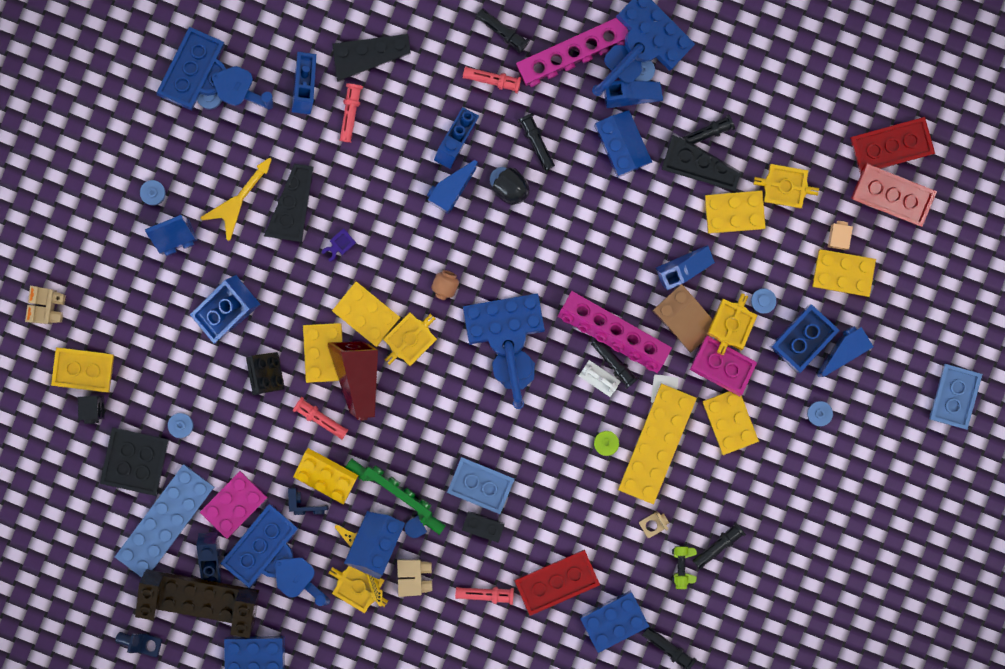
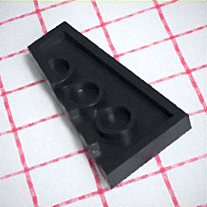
(361, 55)
(695, 163)
(291, 211)

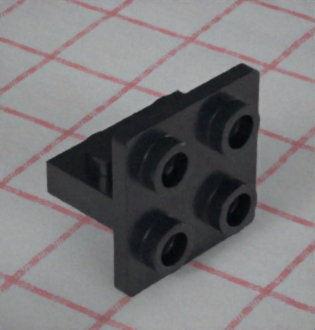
(265, 373)

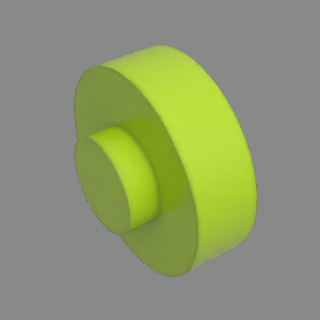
(606, 443)

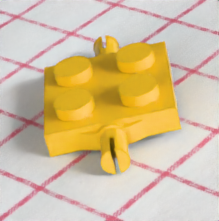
(786, 186)
(732, 324)
(410, 339)
(355, 588)

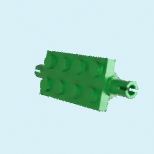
(392, 485)

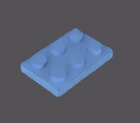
(955, 396)
(480, 485)

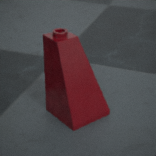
(357, 374)

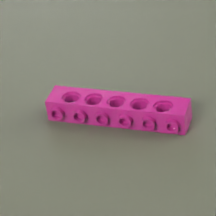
(561, 50)
(624, 332)

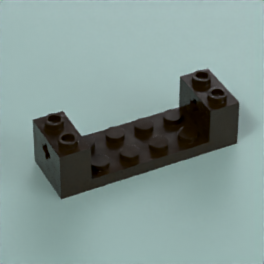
(197, 599)

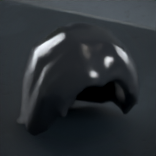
(511, 186)

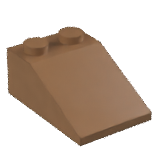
(684, 317)

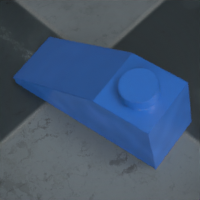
(304, 83)

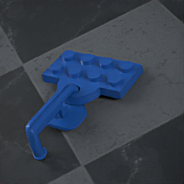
(652, 35)
(197, 65)
(503, 324)
(260, 553)

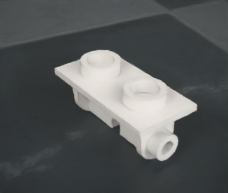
(599, 378)

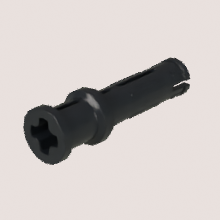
(509, 35)
(714, 129)
(532, 133)
(620, 370)
(726, 540)
(677, 654)

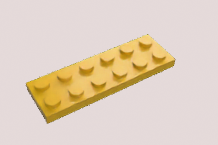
(657, 443)

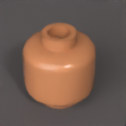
(445, 284)

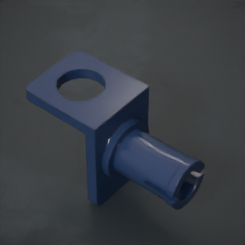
(138, 643)

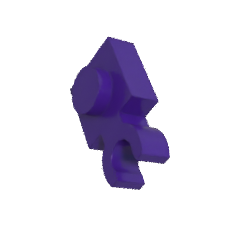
(340, 243)

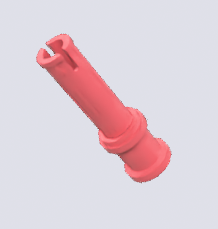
(502, 80)
(351, 104)
(312, 413)
(493, 594)

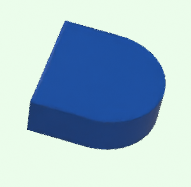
(415, 528)

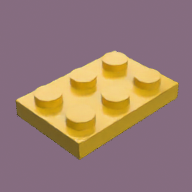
(735, 212)
(844, 273)
(366, 314)
(318, 360)
(82, 370)
(730, 422)
(325, 476)

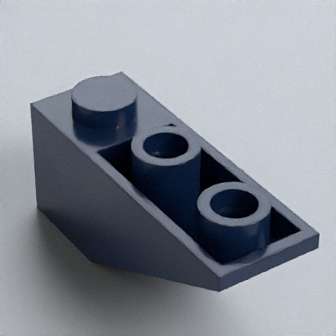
(209, 556)

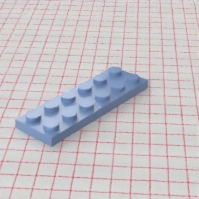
(164, 521)

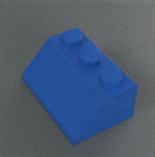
(622, 143)
(374, 543)

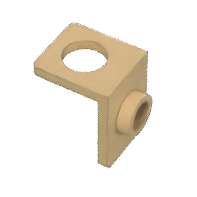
(661, 521)

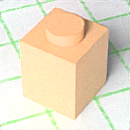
(840, 235)

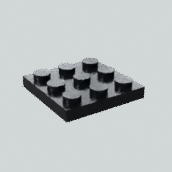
(134, 461)

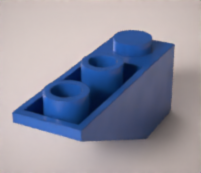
(633, 93)
(456, 138)
(684, 268)

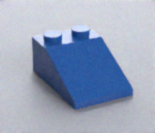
(449, 190)
(172, 235)
(224, 308)
(848, 347)

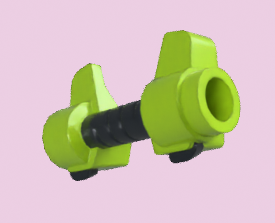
(681, 578)

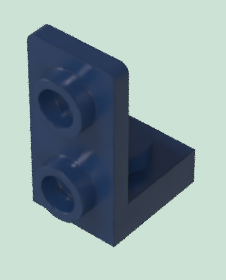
(295, 498)

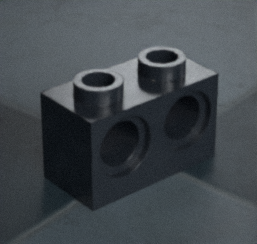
(91, 409)
(483, 526)

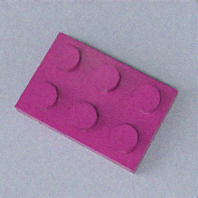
(727, 370)
(233, 504)

